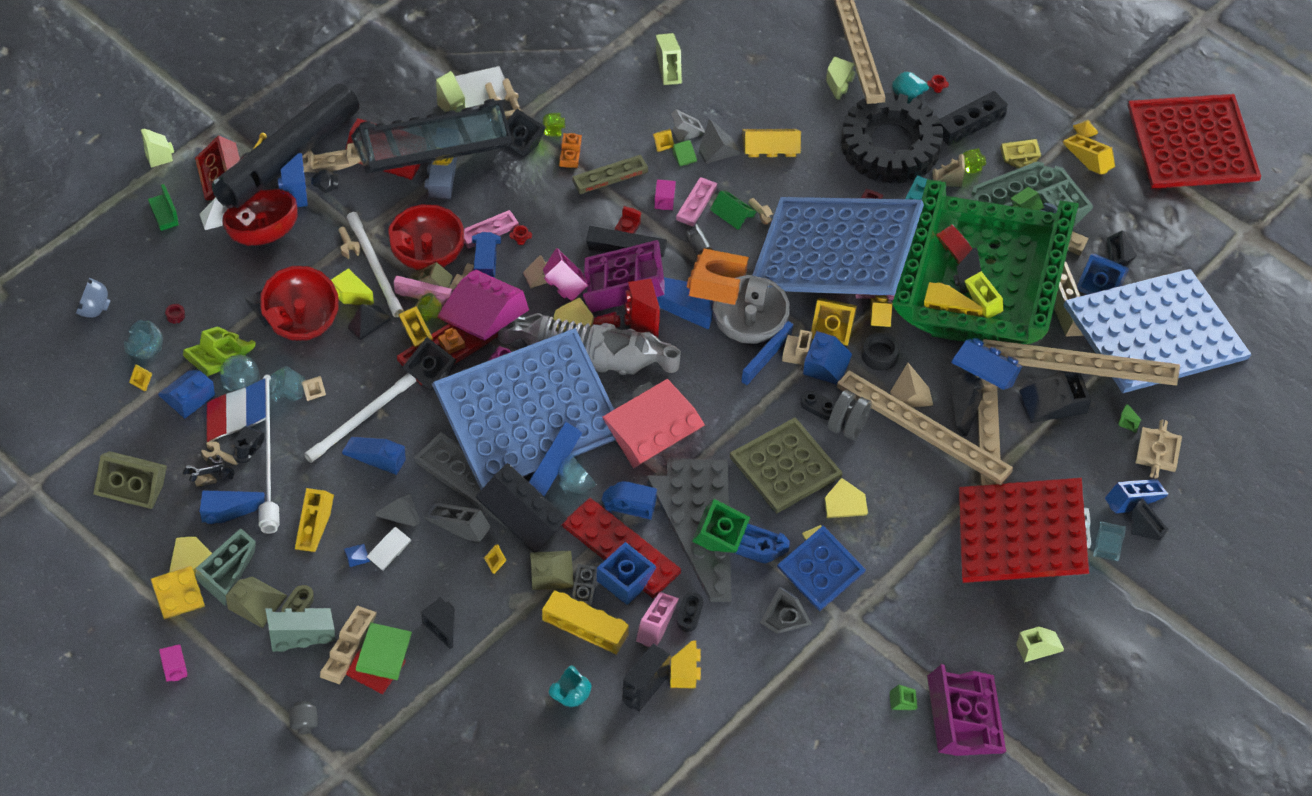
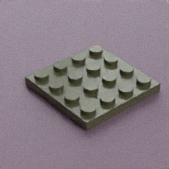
(785, 465)

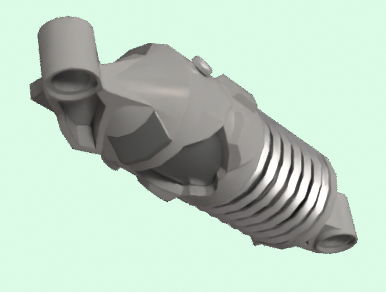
(607, 347)

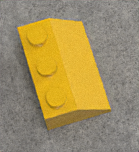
(771, 142)

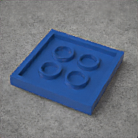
(821, 568)

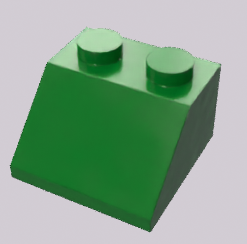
(720, 528)

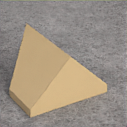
(951, 173)
(911, 389)

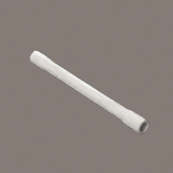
(392, 300)
(320, 448)

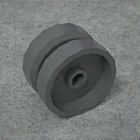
(849, 415)

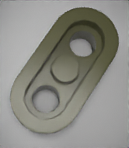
(295, 602)

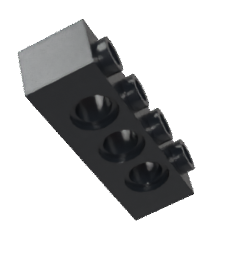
(973, 117)

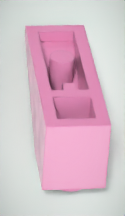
(656, 619)

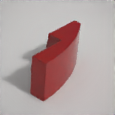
(955, 243)

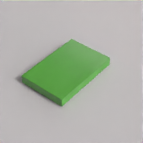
(383, 651)

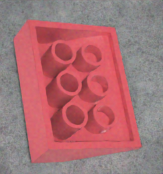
(652, 422)

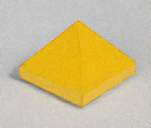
(1085, 129)
(663, 140)
(140, 377)
(495, 559)

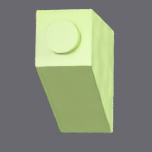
(669, 58)

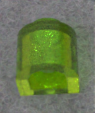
(553, 124)
(974, 160)
(429, 306)

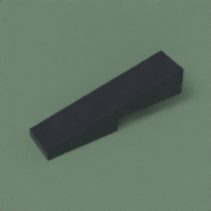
(613, 240)

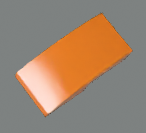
(570, 150)

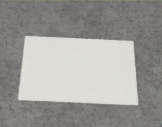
(474, 85)

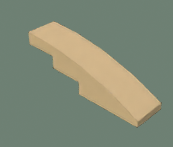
(349, 643)

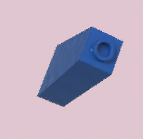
(678, 302)

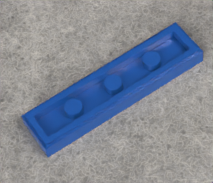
(766, 353)
(557, 452)

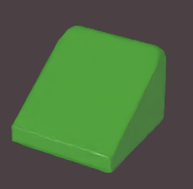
(684, 153)
(1129, 419)
(903, 698)

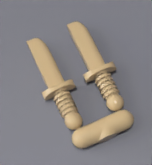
(511, 96)

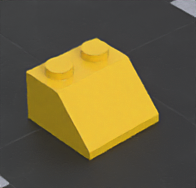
(834, 319)

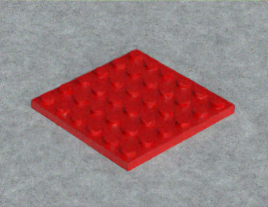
(1193, 141)
(1023, 530)

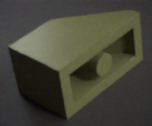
(434, 275)

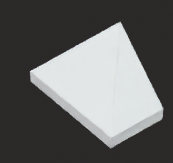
(213, 215)

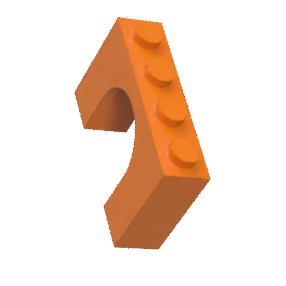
(715, 276)

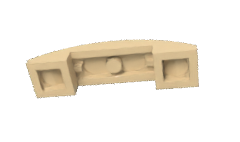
(331, 161)

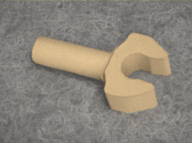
(764, 211)
(348, 245)
(215, 446)

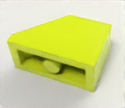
(352, 289)
(985, 295)

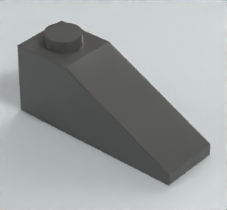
(461, 521)

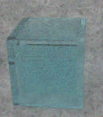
(286, 383)
(1109, 541)

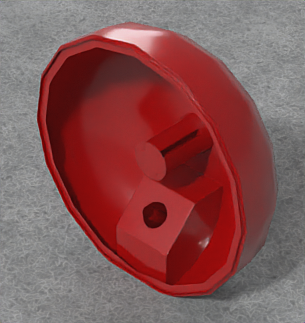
(262, 218)
(426, 236)
(299, 303)

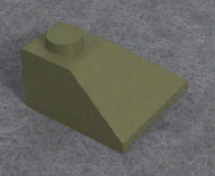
(551, 570)
(251, 597)

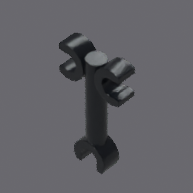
(214, 466)

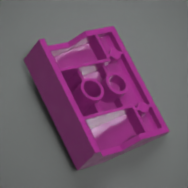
(611, 271)
(965, 713)

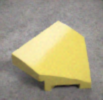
(1021, 152)
(574, 311)
(845, 501)
(188, 552)

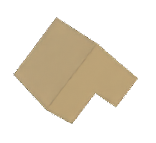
(797, 348)

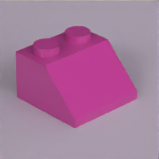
(564, 275)

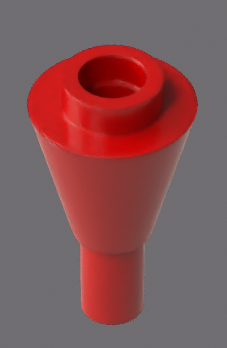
(610, 318)

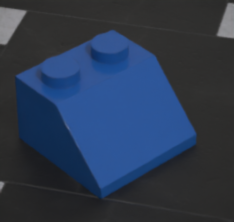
(293, 180)
(1101, 275)
(827, 358)
(188, 392)
(625, 573)

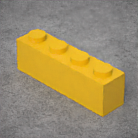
(585, 622)

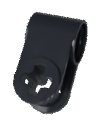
(247, 444)

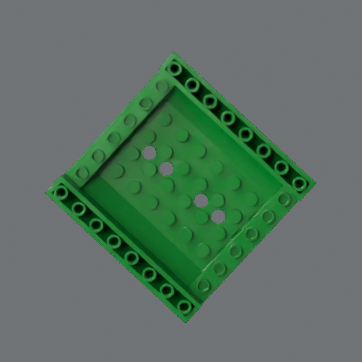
(1024, 271)

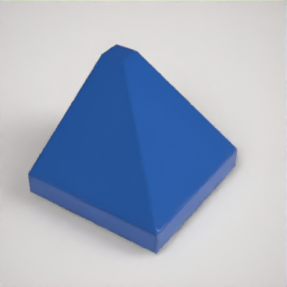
(356, 555)

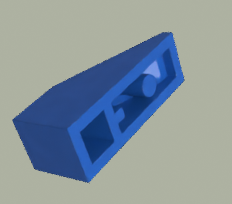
(376, 452)
(1127, 494)
(228, 505)

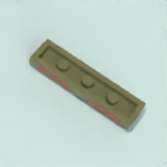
(610, 174)

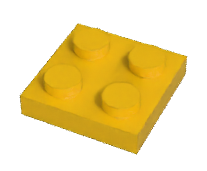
(177, 592)

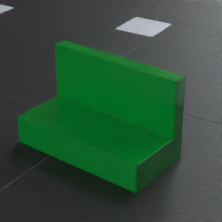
(731, 209)
(164, 210)

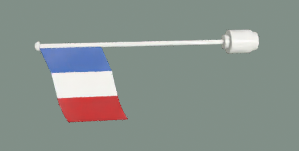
(240, 409)

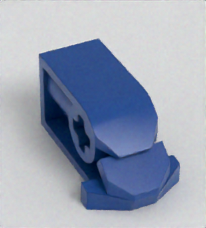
(486, 252)
(630, 499)
(757, 539)

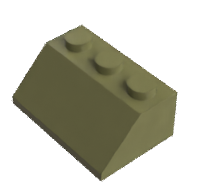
(129, 479)

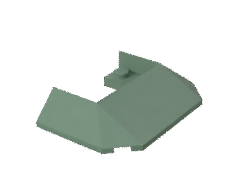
(1049, 182)

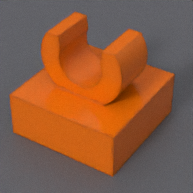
(451, 341)

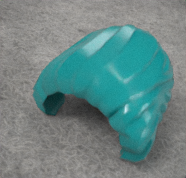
(910, 85)
(571, 688)

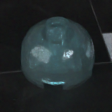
(144, 340)
(238, 373)
(574, 476)

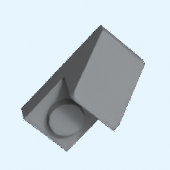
(686, 126)

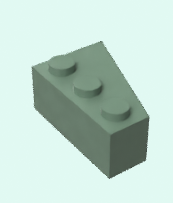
(226, 565)
(300, 628)

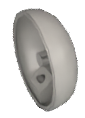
(753, 316)

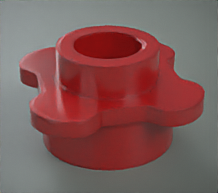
(938, 83)
(520, 234)

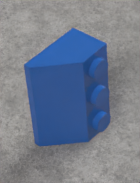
(987, 363)

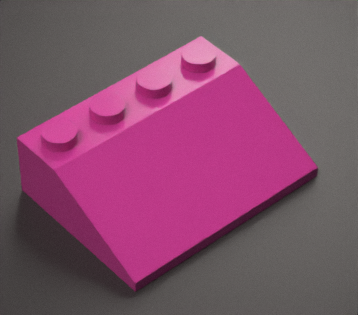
(483, 305)

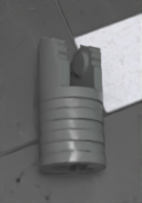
(698, 242)

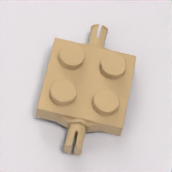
(1158, 449)

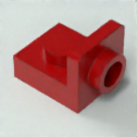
(629, 221)

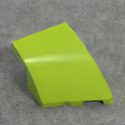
(214, 348)

